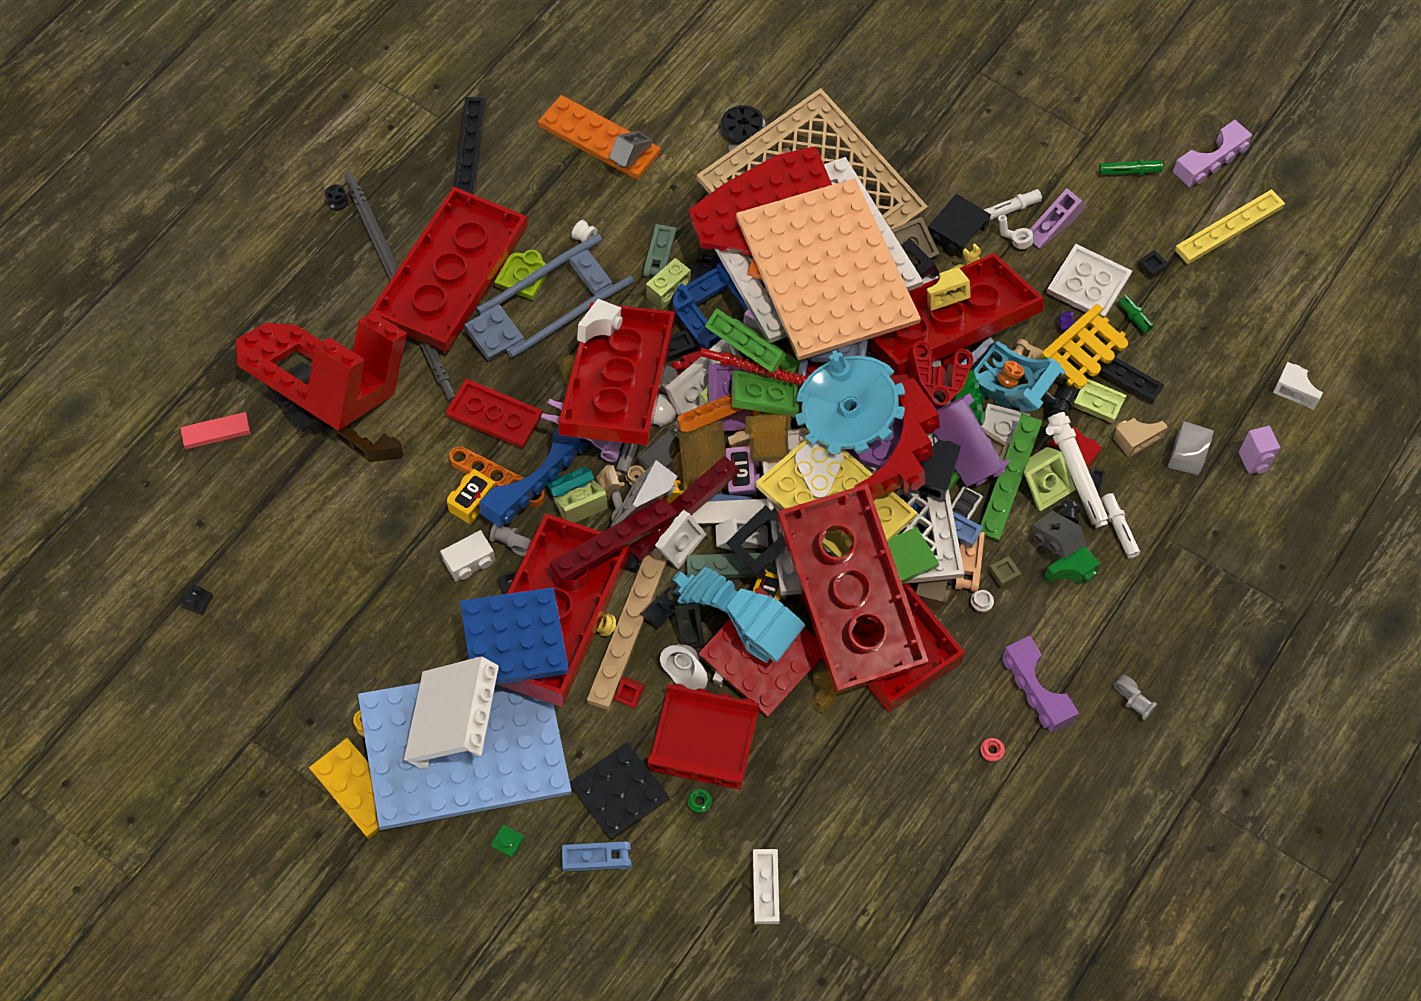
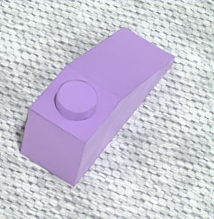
(1057, 218)

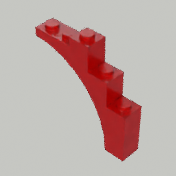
(914, 445)

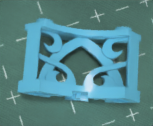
(1026, 396)

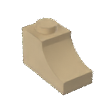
(1136, 436)

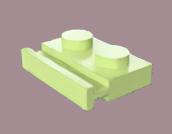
(1099, 401)

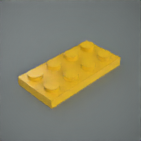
(349, 782)

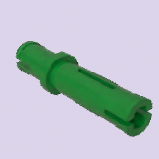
(1133, 167)

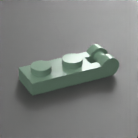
(659, 249)

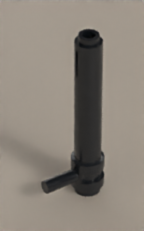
(1064, 399)

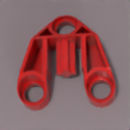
(954, 379)

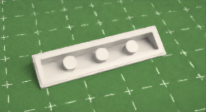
(719, 511)

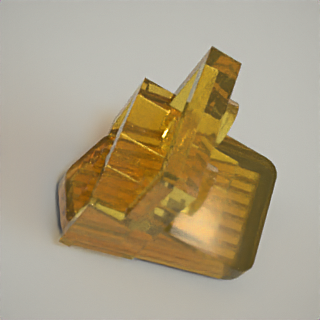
(768, 436)

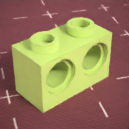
(664, 284)

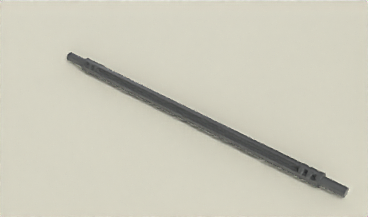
(391, 267)

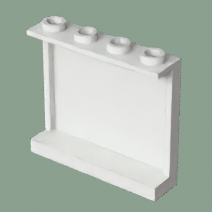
(451, 710)

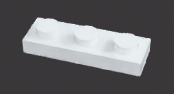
(766, 886)

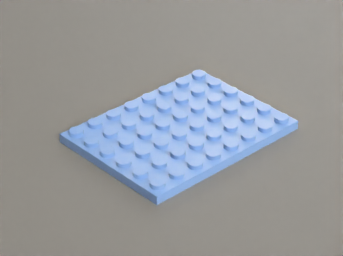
(517, 764)

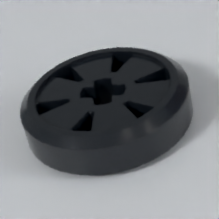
(739, 115)

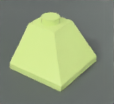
(1048, 477)

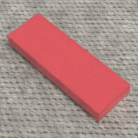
(215, 430)

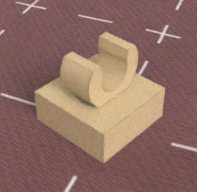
(609, 480)

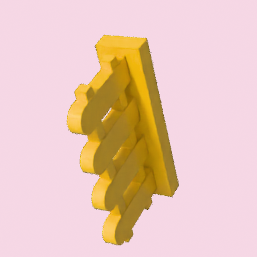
(1091, 342)

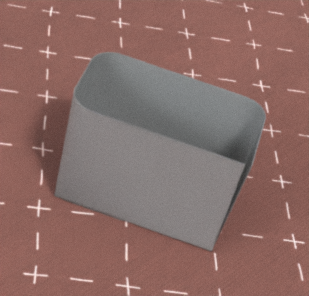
(1190, 448)

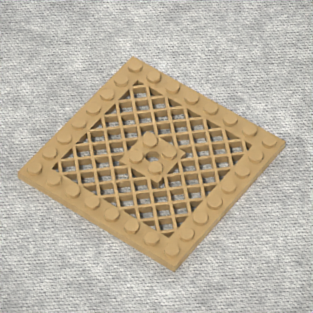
(842, 130)

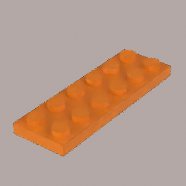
(591, 134)

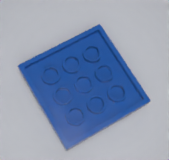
(517, 634)

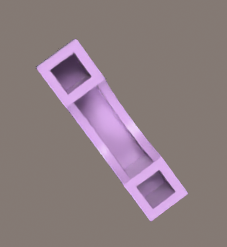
(1196, 166)

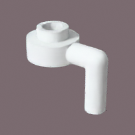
(1021, 238)

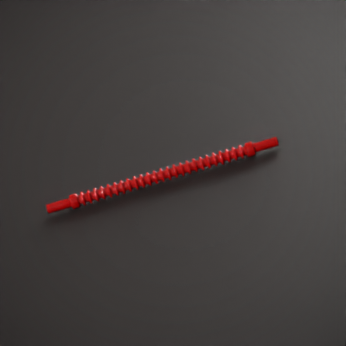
(726, 359)

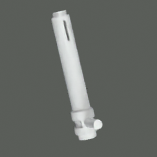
(1065, 438)

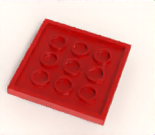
(754, 678)

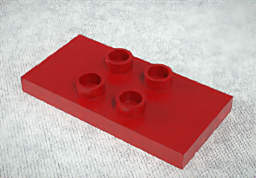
(450, 268)
(995, 303)
(619, 379)

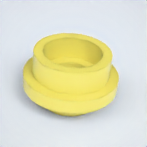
(607, 625)

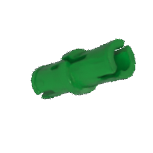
(1135, 314)

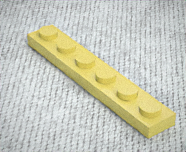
(1229, 226)

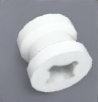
(583, 231)

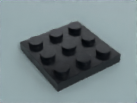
(619, 791)

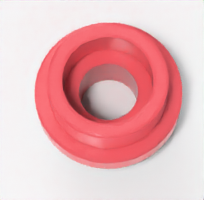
(992, 743)

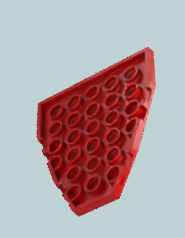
(766, 183)

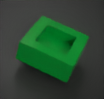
(507, 841)

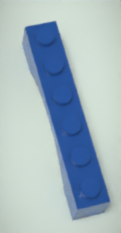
(505, 501)

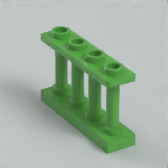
(751, 343)

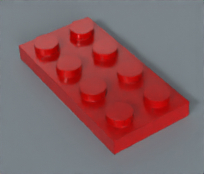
(494, 413)

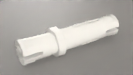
(1020, 203)
(1117, 518)

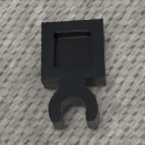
(658, 609)

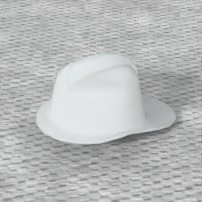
(684, 666)

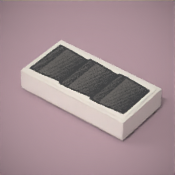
(966, 502)

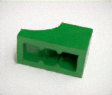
(1078, 567)

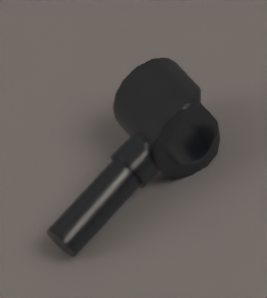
(632, 564)

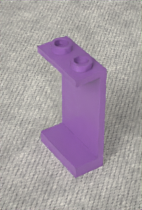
(977, 454)

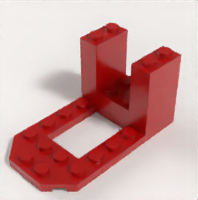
(341, 380)

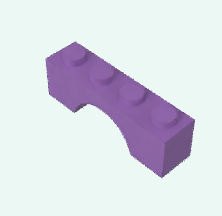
(1054, 709)

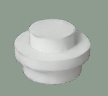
(982, 601)

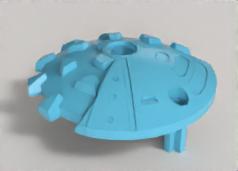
(845, 385)

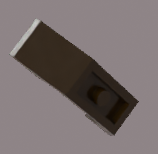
(383, 449)

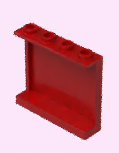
(704, 736)

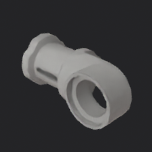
(509, 536)
(1138, 702)

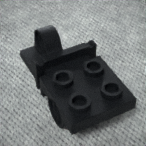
(299, 415)

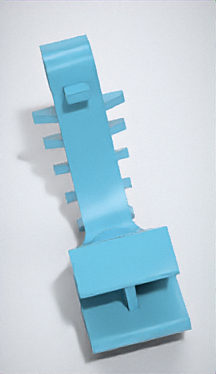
(761, 621)

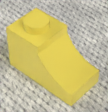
(951, 288)

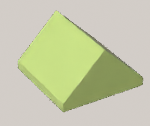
(582, 502)

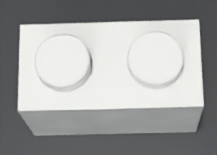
(468, 556)

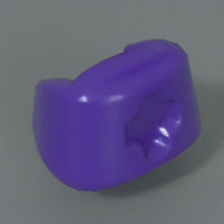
(1066, 321)

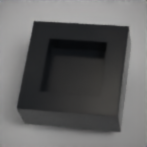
(1152, 264)

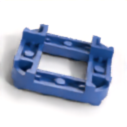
(694, 293)

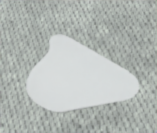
(818, 468)

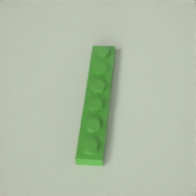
(1009, 481)

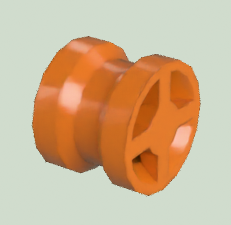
(1010, 374)

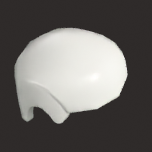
(664, 411)

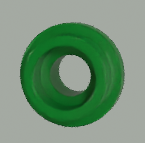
(699, 794)

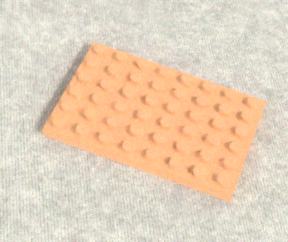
(827, 269)

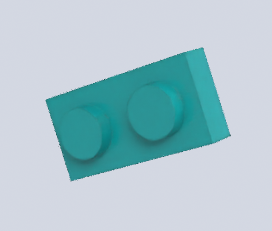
(576, 478)

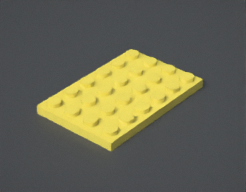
(787, 488)

